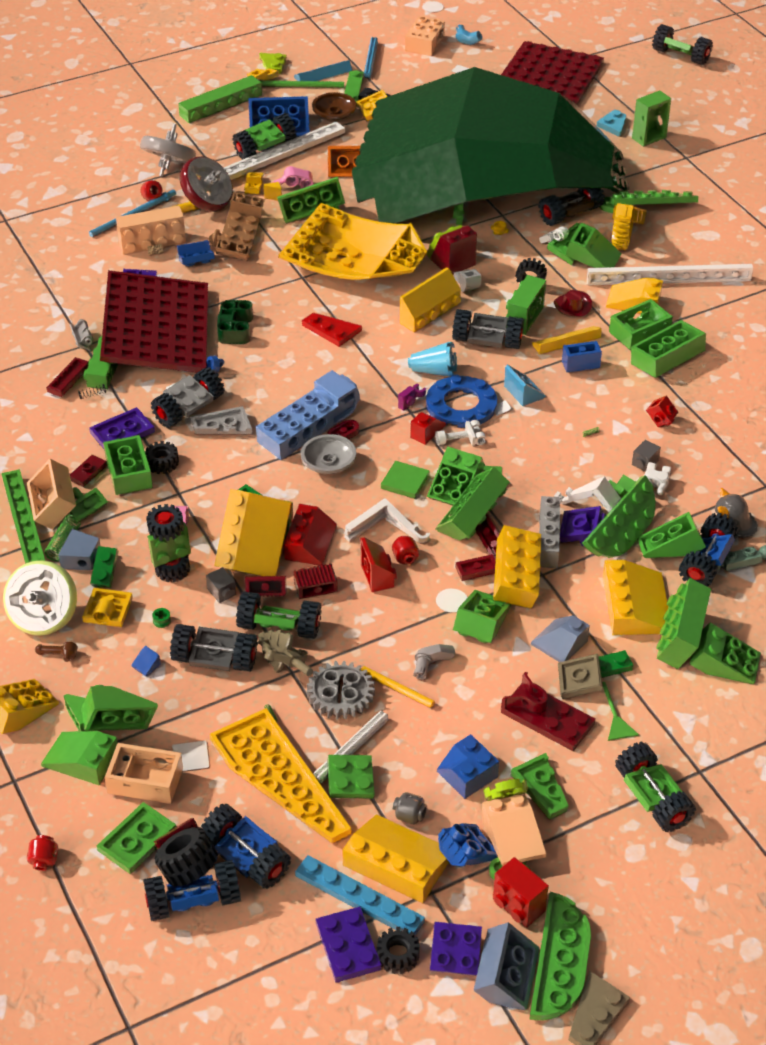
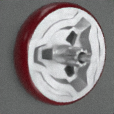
(213, 179)

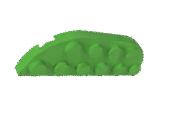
(653, 197)
(624, 522)
(561, 959)

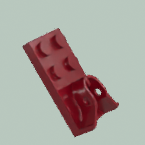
(547, 714)

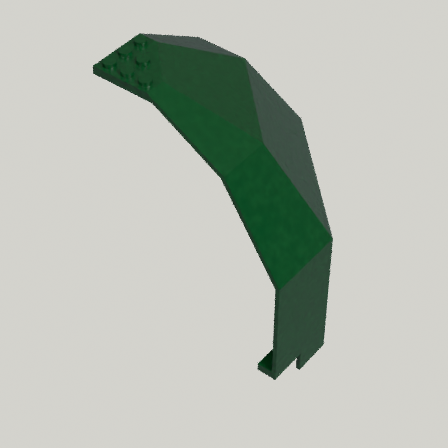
(478, 141)

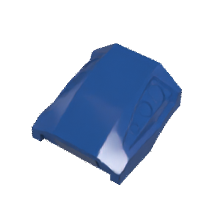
(465, 845)

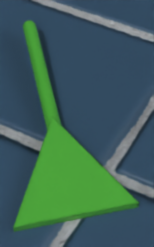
(619, 728)

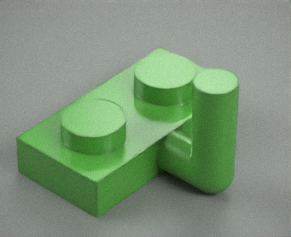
(87, 503)

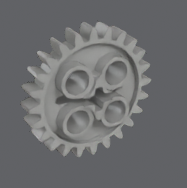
(325, 686)

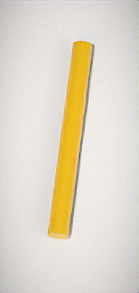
(399, 687)

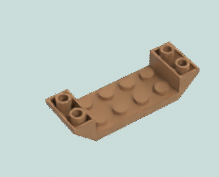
(240, 226)

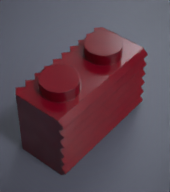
(315, 581)
(266, 585)

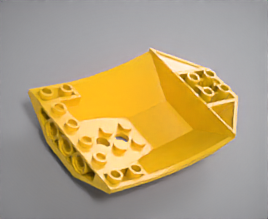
(369, 246)

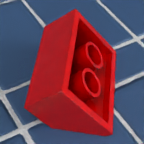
(309, 536)

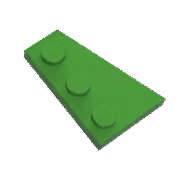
(542, 785)

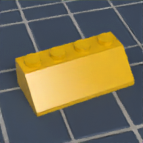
(429, 300)

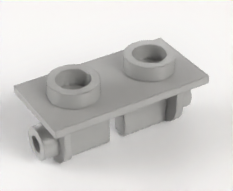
(82, 334)

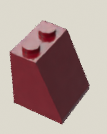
(456, 250)

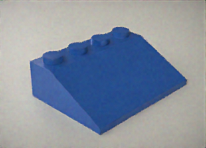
(267, 108)

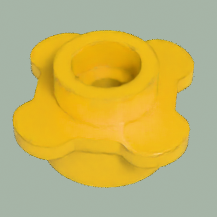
(499, 228)

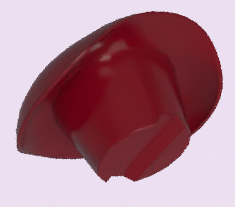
(574, 303)

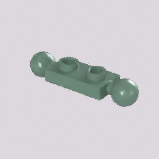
(743, 558)

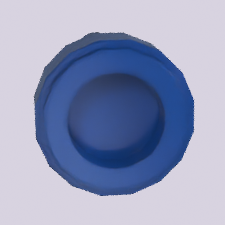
(214, 363)

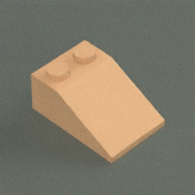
(513, 829)

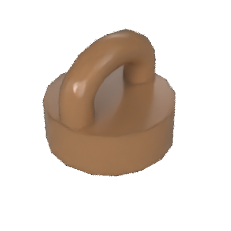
(213, 238)

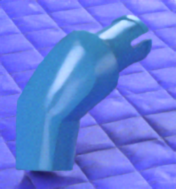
(467, 37)

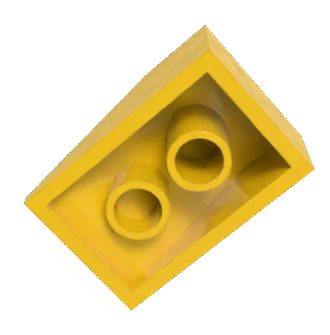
(633, 293)

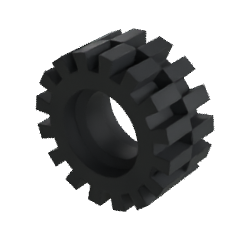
(533, 266)
(162, 450)
(398, 938)

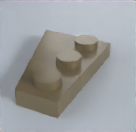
(596, 1010)

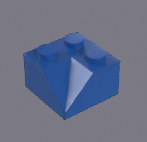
(469, 766)

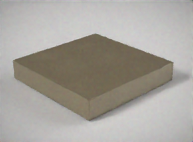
(580, 676)

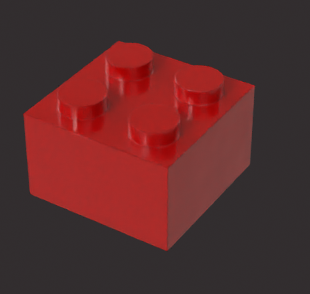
(520, 892)

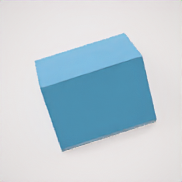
(521, 386)

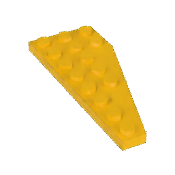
(269, 762)

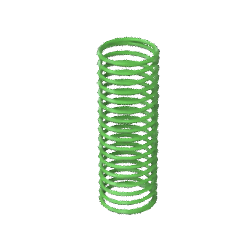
(58, 545)

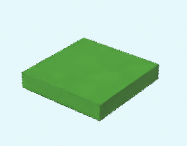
(405, 479)

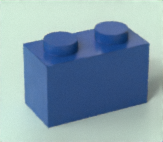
(581, 356)

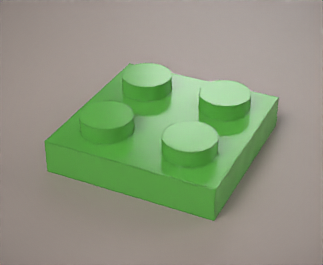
(350, 776)

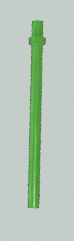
(302, 84)

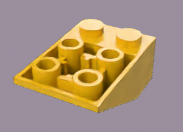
(23, 704)

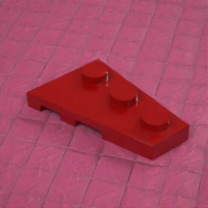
(331, 329)

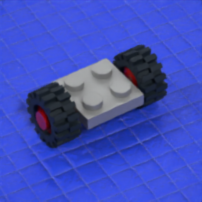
(187, 397)

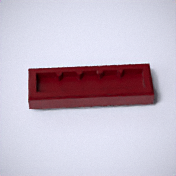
(67, 377)

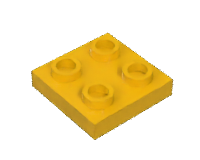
(107, 607)

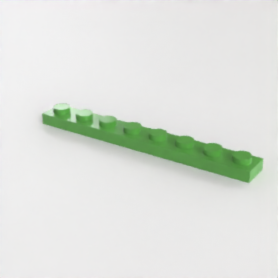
(22, 516)

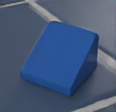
(146, 661)

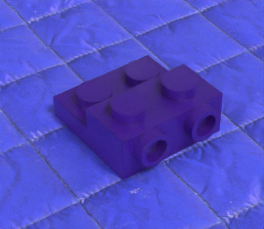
(579, 523)

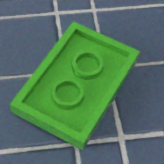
(135, 837)

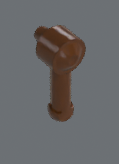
(68, 650)

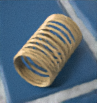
(151, 248)

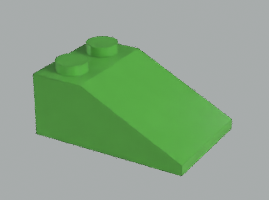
(672, 538)
(480, 616)
(115, 710)
(82, 755)

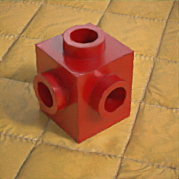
(662, 411)

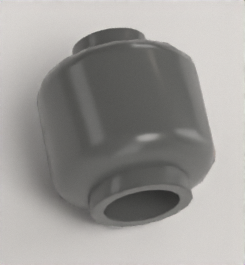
(409, 808)

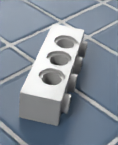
(550, 531)

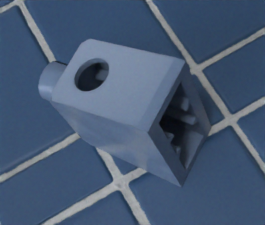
(79, 551)

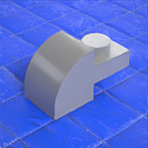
(468, 279)

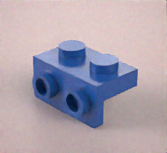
(195, 252)

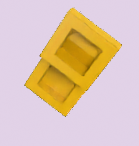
(264, 74)
(253, 183)

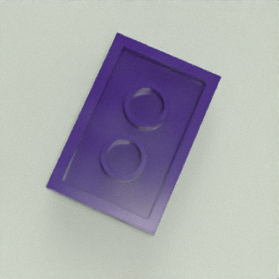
(122, 426)
(348, 944)

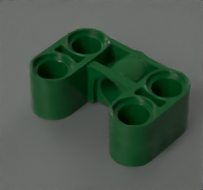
(233, 321)

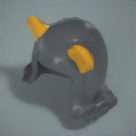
(737, 508)

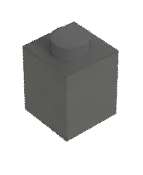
(645, 453)
(221, 585)

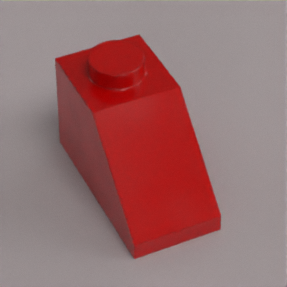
(424, 427)

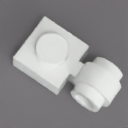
(558, 234)

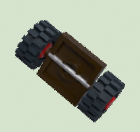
(554, 208)

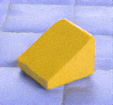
(272, 190)

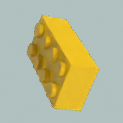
(517, 567)

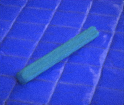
(371, 57)

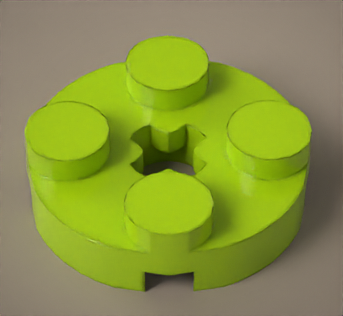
(506, 789)

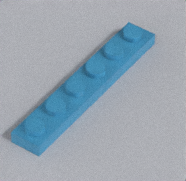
(358, 895)

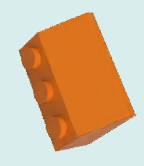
(342, 160)

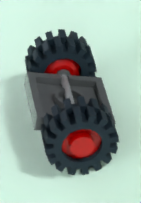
(488, 329)
(213, 648)

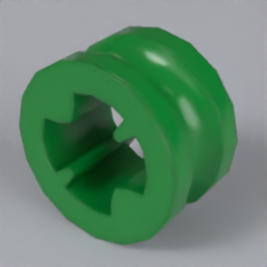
(161, 612)

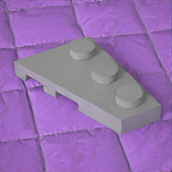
(222, 422)

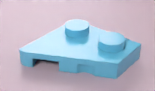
(612, 122)

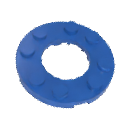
(482, 411)

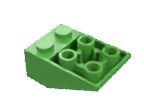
(592, 248)
(454, 475)
(725, 656)

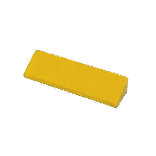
(575, 337)

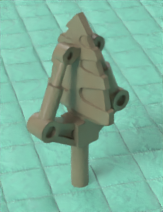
(279, 651)

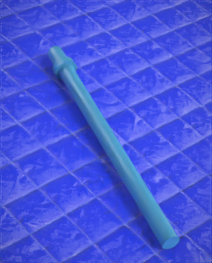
(164, 197)

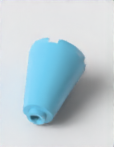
(435, 360)

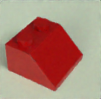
(376, 566)

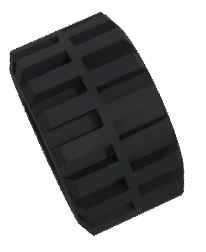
(186, 856)

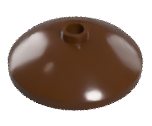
(334, 105)

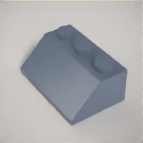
(506, 967)

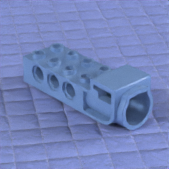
(309, 416)

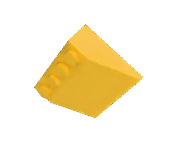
(252, 533)
(634, 598)
(395, 857)

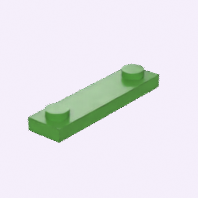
(354, 84)

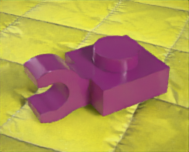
(408, 396)

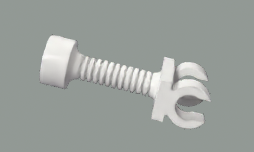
(470, 428)

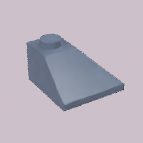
(562, 638)

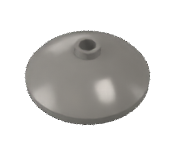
(328, 454)

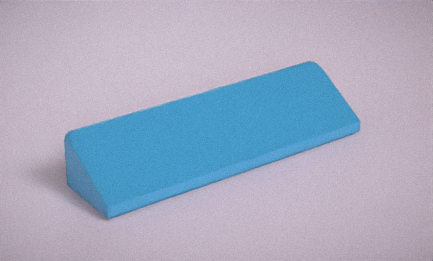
(324, 72)

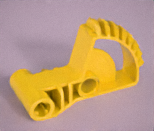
(624, 218)

